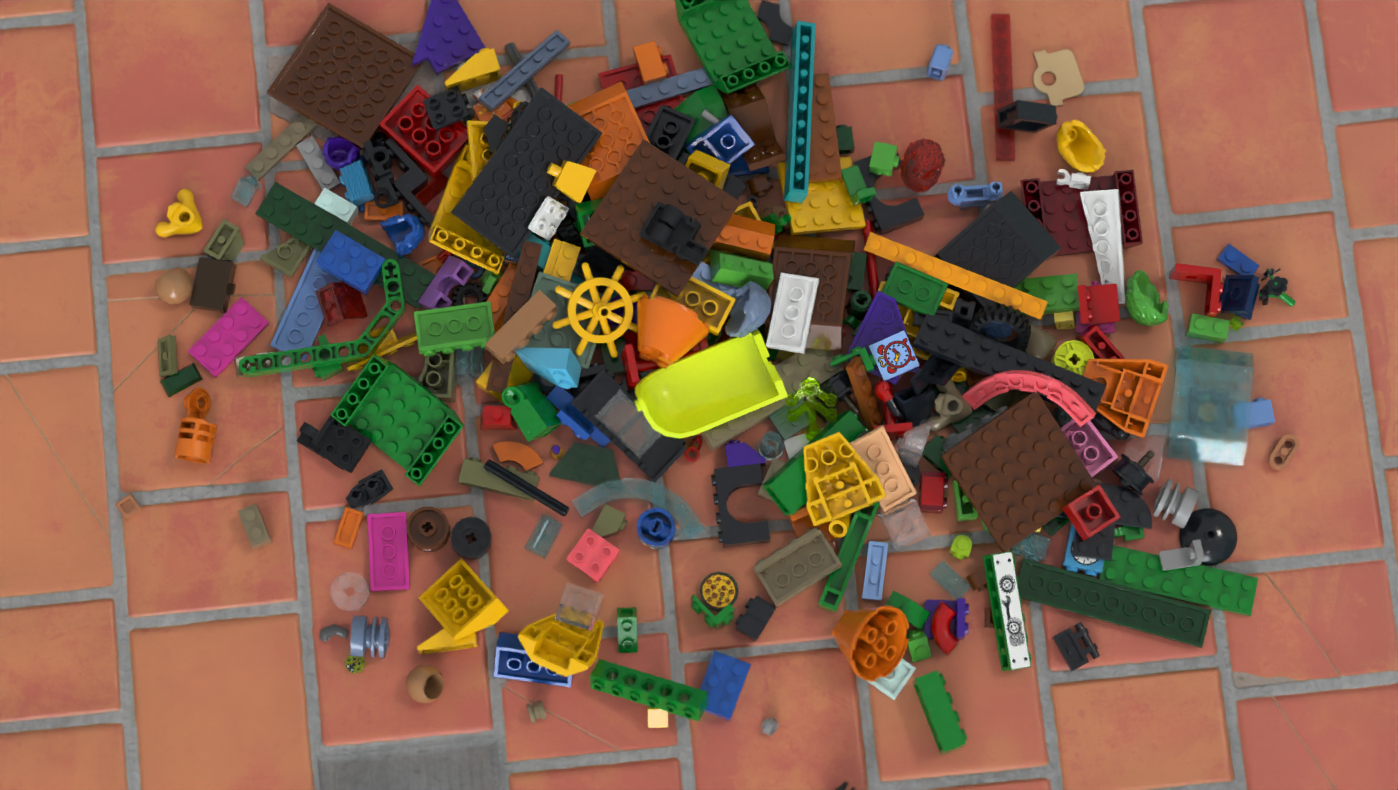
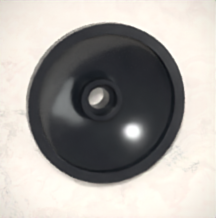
(1210, 520)

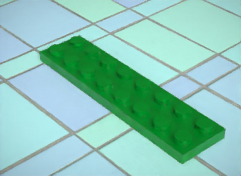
(1192, 584)

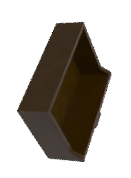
(213, 285)

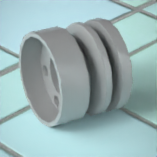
(1175, 503)

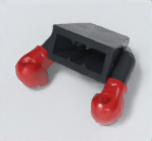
(905, 404)

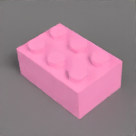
(1089, 446)

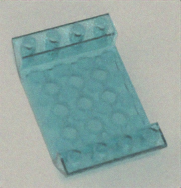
(1210, 405)

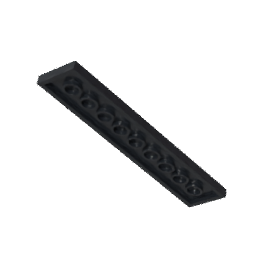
(991, 357)

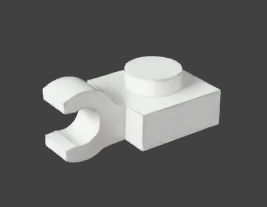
(1076, 180)

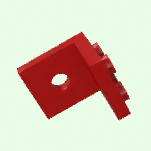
(1203, 275)

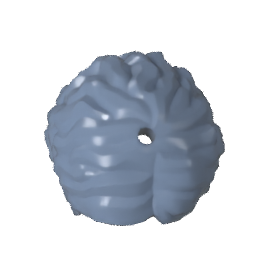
(748, 311)

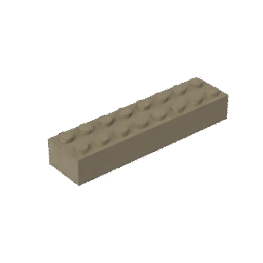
(792, 371)

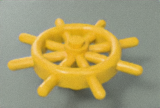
(599, 310)

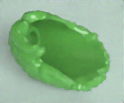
(1144, 301)

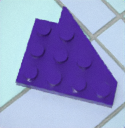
(446, 37)
(879, 323)

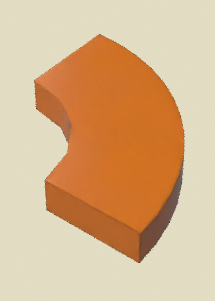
(517, 453)

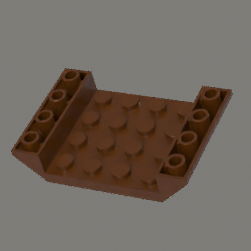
(820, 259)

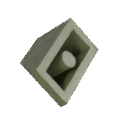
(609, 522)

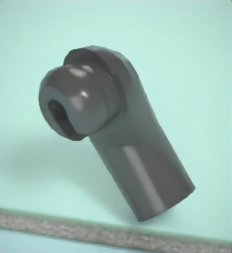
(332, 630)

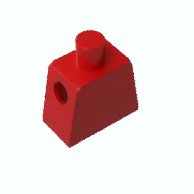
(497, 418)

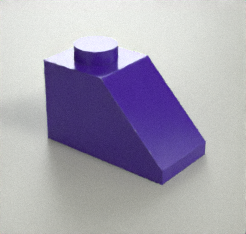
(742, 454)

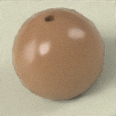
(174, 286)
(425, 684)

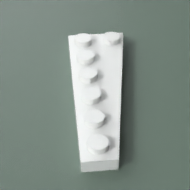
(1104, 226)

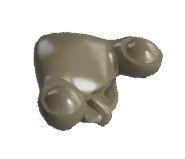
(1040, 343)
(950, 406)

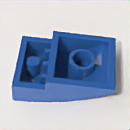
(723, 140)

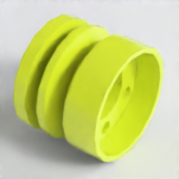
(1076, 350)

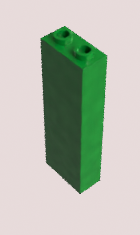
(788, 483)

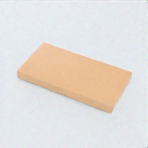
(884, 461)

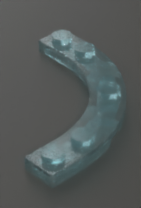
(642, 490)

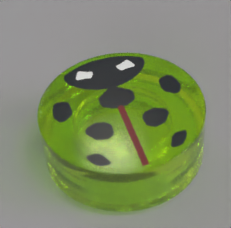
(355, 664)

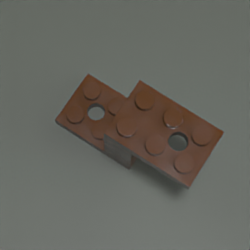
(751, 112)

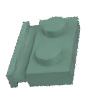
(784, 426)

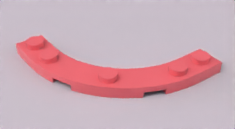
(1030, 382)

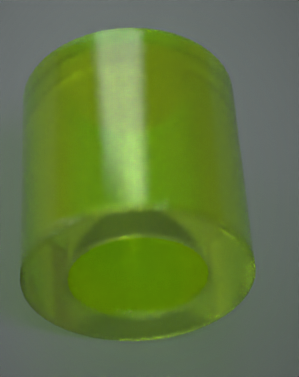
(1236, 323)

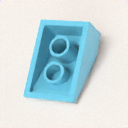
(552, 364)

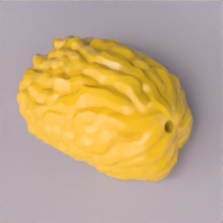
(1080, 146)

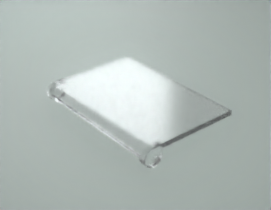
(1155, 440)

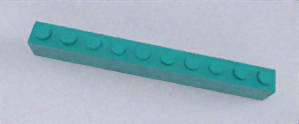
(799, 112)

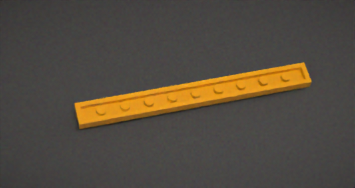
(956, 275)

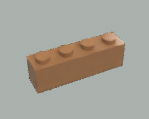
(521, 327)

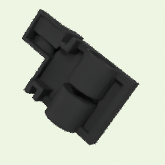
(381, 173)
(673, 231)
(335, 443)

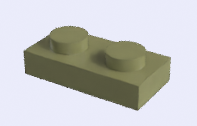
(167, 356)

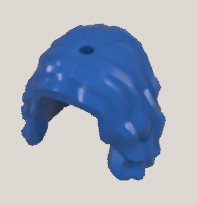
(404, 232)

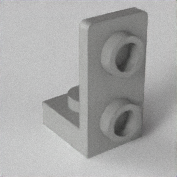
(1182, 557)

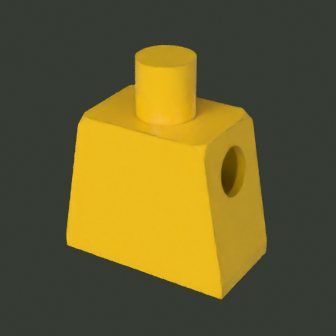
(571, 179)

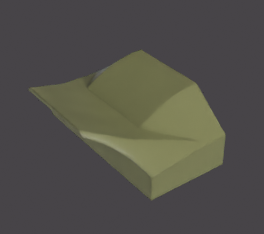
(225, 242)

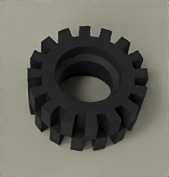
(567, 232)
(469, 288)

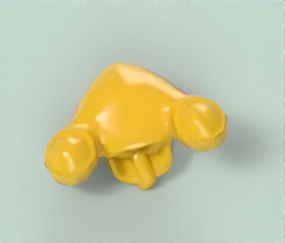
(183, 217)

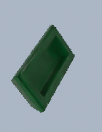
(183, 379)

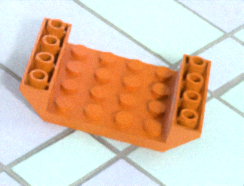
(621, 135)

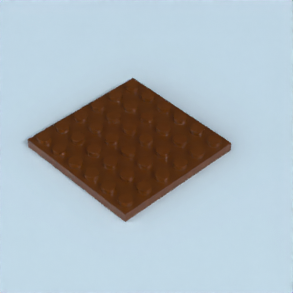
(345, 76)
(628, 204)
(1018, 471)

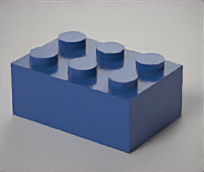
(350, 262)
(724, 684)

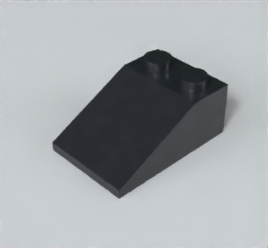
(670, 131)

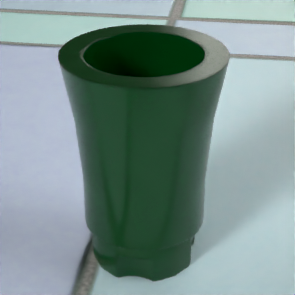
(857, 310)

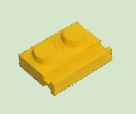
(561, 260)

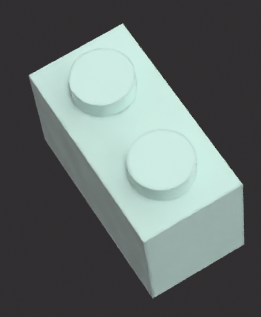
(337, 206)

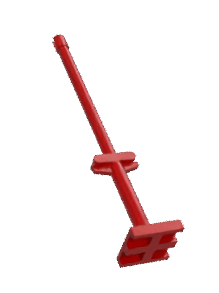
(632, 367)
(892, 428)

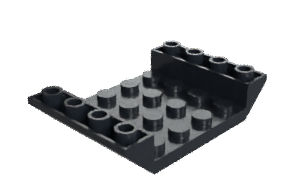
(1000, 245)

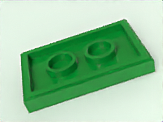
(915, 289)

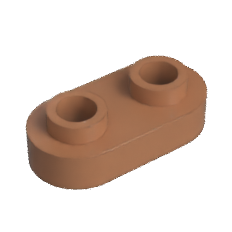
(1282, 452)

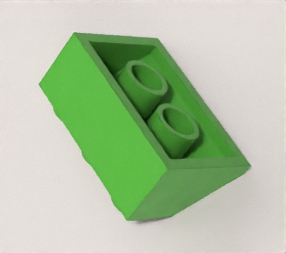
(739, 269)

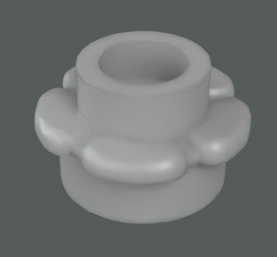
(769, 726)

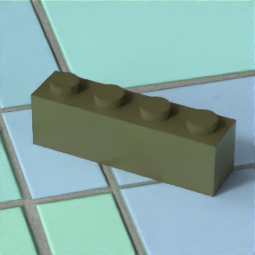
(476, 476)

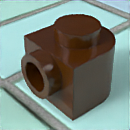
(760, 185)
(978, 580)

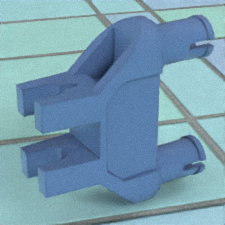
(975, 195)

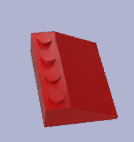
(413, 132)

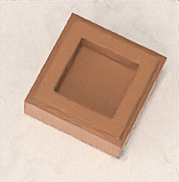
(128, 507)

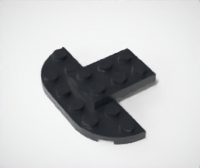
(1133, 513)

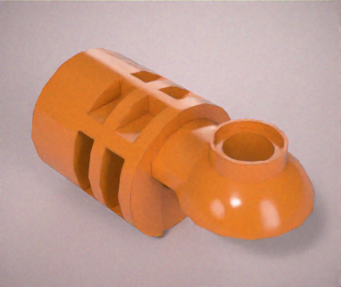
(195, 435)

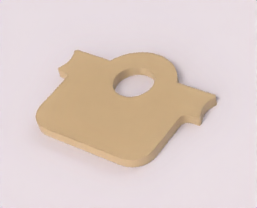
(1067, 74)

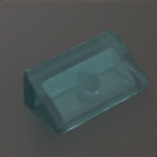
(543, 535)

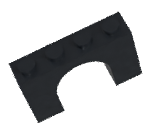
(888, 217)
(732, 531)

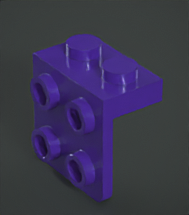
(957, 624)

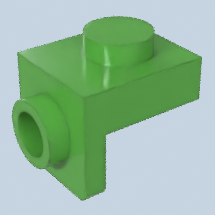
(918, 645)

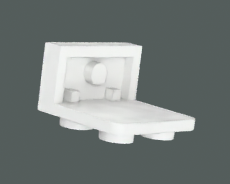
(548, 218)

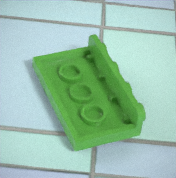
(454, 328)

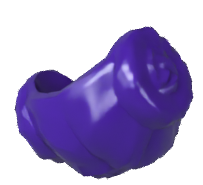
(340, 152)

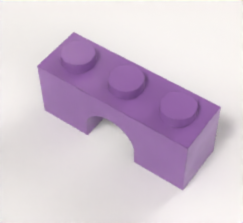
(452, 273)

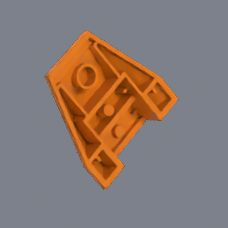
(1129, 390)

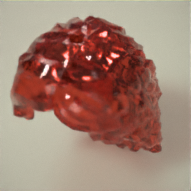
(922, 165)

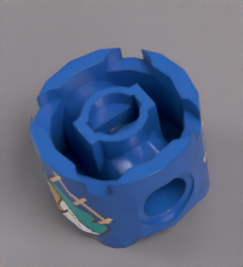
(656, 528)

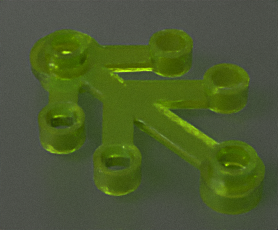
(810, 388)

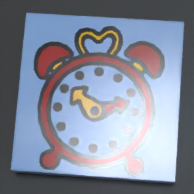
(894, 355)

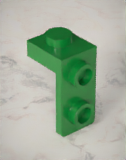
(868, 360)

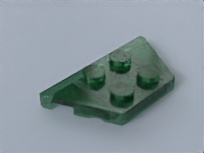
(586, 465)

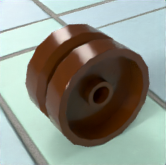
(424, 518)

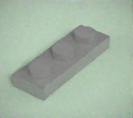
(316, 162)

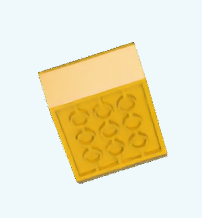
(455, 235)

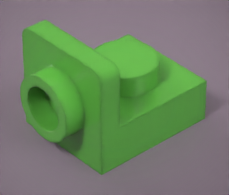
(490, 281)

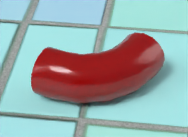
(941, 628)

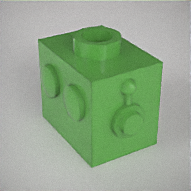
(884, 159)

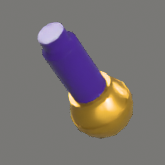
(556, 452)

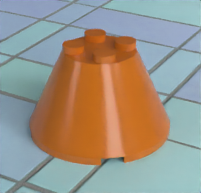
(667, 330)
(872, 640)

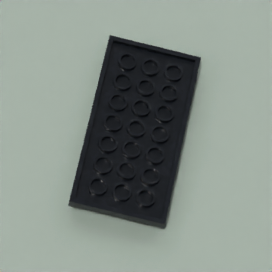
(515, 176)

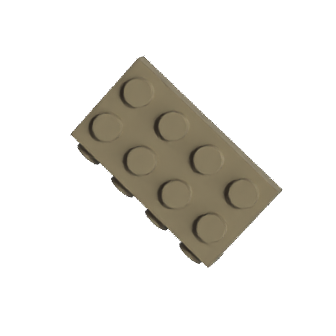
(797, 566)

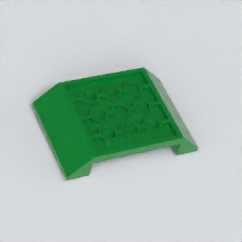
(729, 42)
(399, 417)

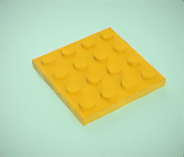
(825, 207)

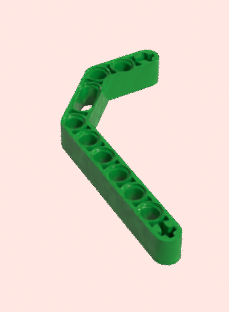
(334, 349)

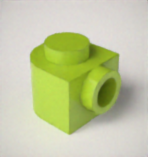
(961, 547)

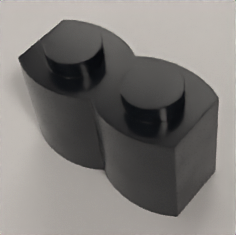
(755, 618)

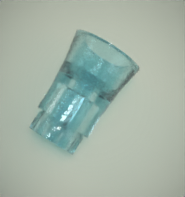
(770, 452)

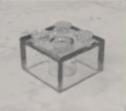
(904, 524)

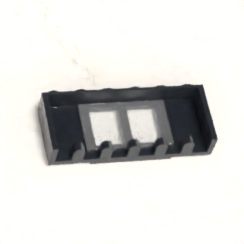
(617, 417)

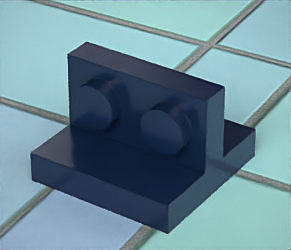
(1239, 295)

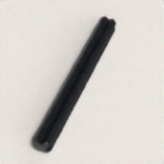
(526, 487)

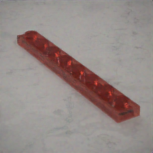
(1002, 82)

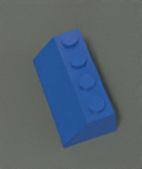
(515, 664)

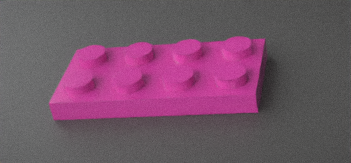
(228, 337)
(388, 552)

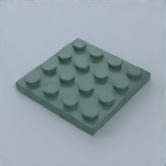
(565, 336)

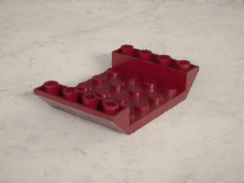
(1063, 215)

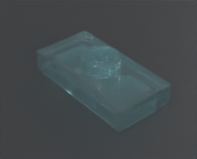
(950, 580)

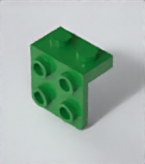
(723, 617)

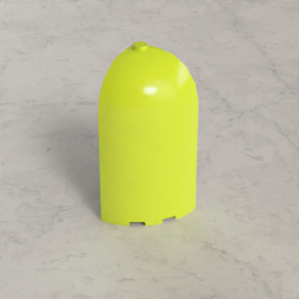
(710, 387)

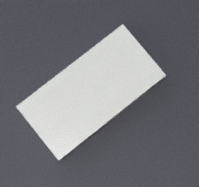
(792, 313)

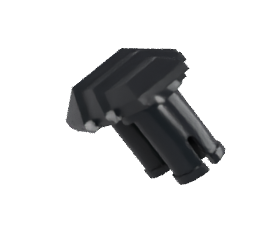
(369, 490)

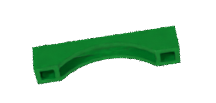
(848, 556)

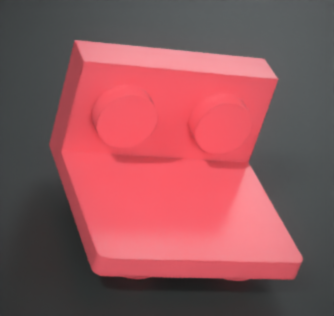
(593, 555)

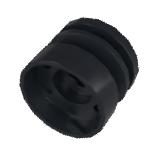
(464, 529)

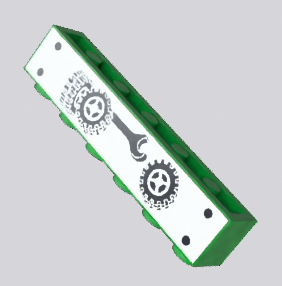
(1007, 611)

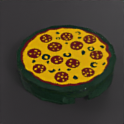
(719, 590)

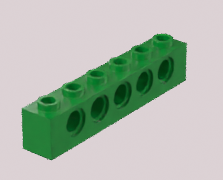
(649, 690)

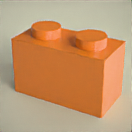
(650, 63)

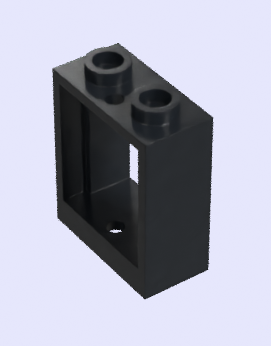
(1026, 116)

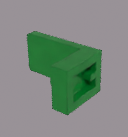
(856, 186)
(627, 630)

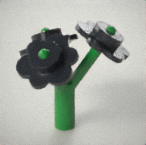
(1275, 288)

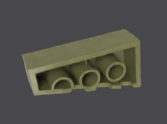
(440, 376)

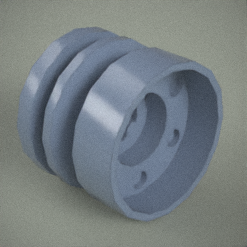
(369, 636)

